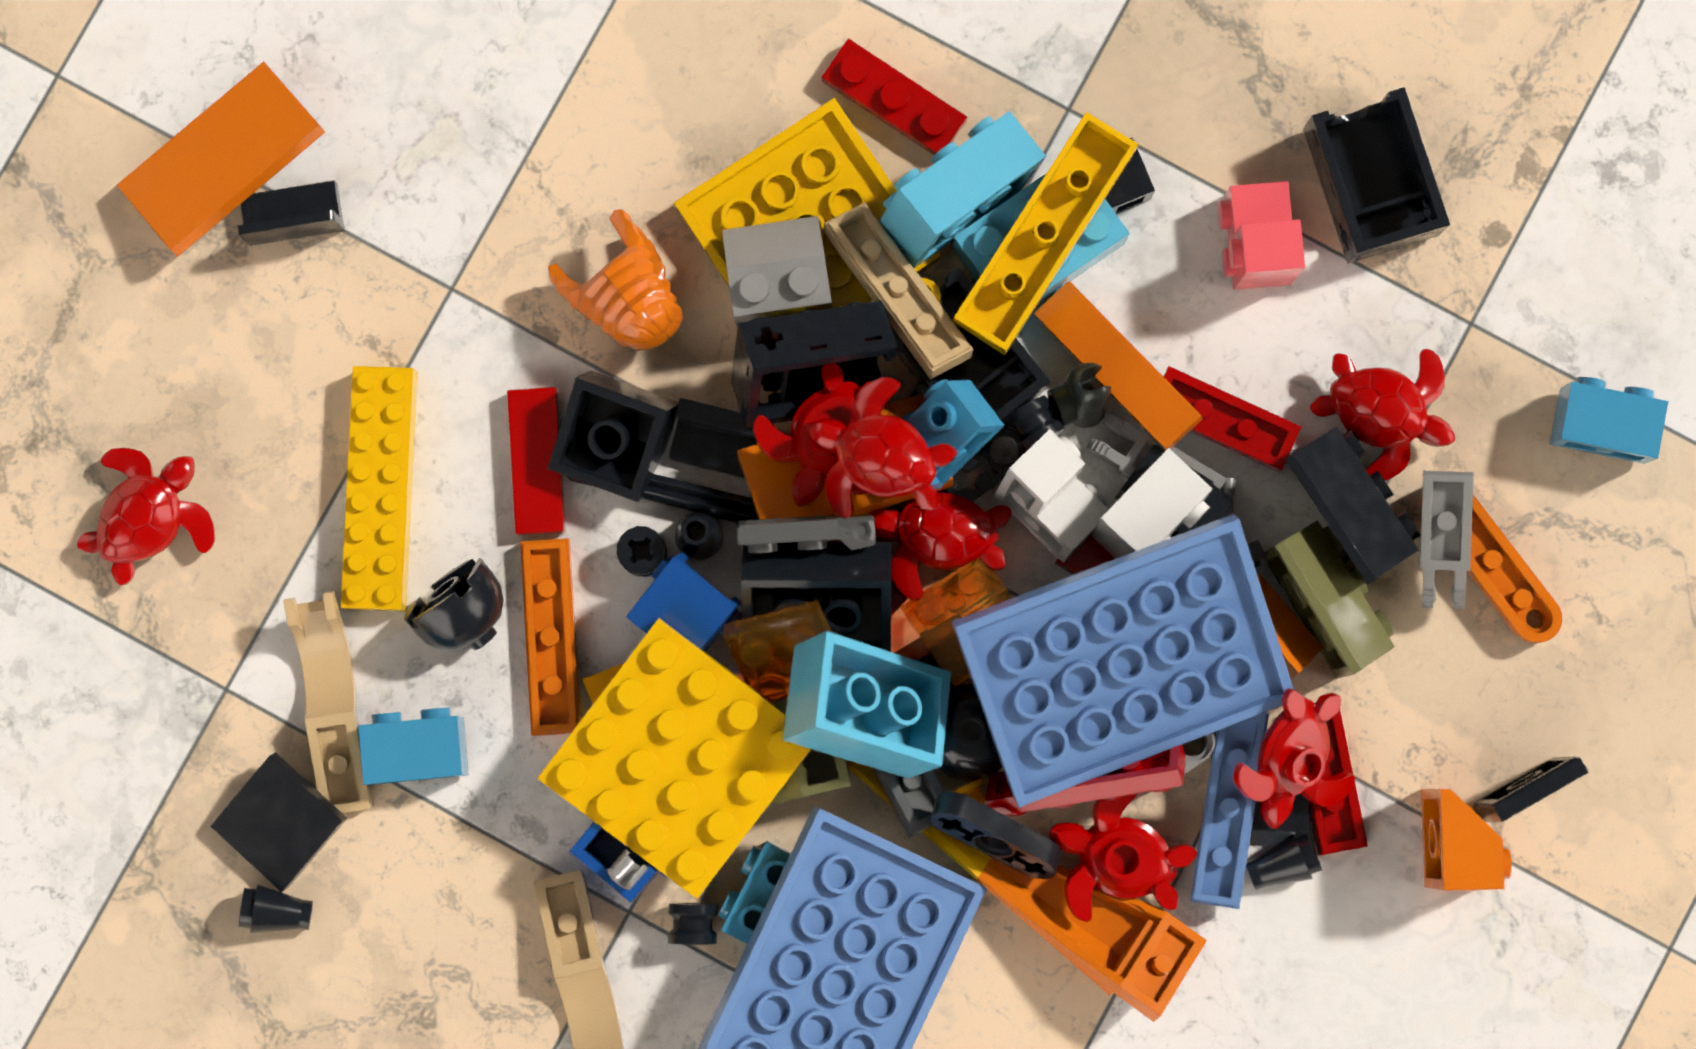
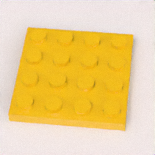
(800, 173)
(676, 758)

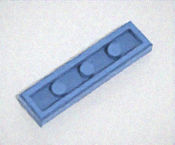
(1227, 816)

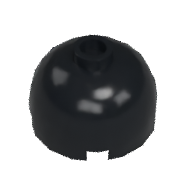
(459, 609)
(968, 741)

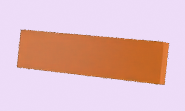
(1131, 376)
(550, 636)

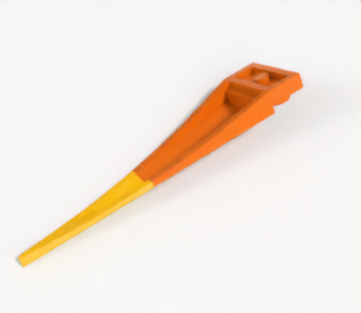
(1123, 949)

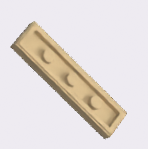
(905, 297)

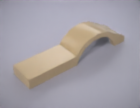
(330, 701)
(578, 961)

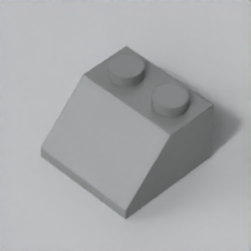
(776, 269)

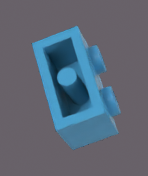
(954, 416)
(1609, 421)
(413, 748)
(745, 909)

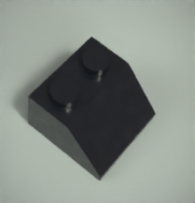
(612, 435)

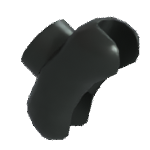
(1077, 399)

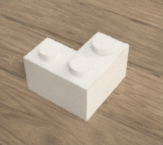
(1050, 498)
(1153, 507)

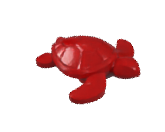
(829, 403)
(1387, 408)
(879, 453)
(145, 513)
(941, 538)
(1294, 760)
(1119, 858)

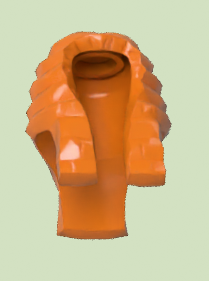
(629, 294)

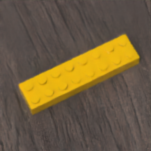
(1045, 233)
(379, 489)

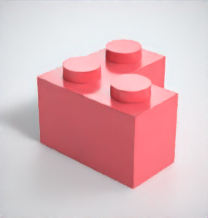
(1262, 237)

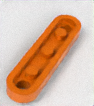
(1509, 580)

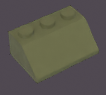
(1330, 599)

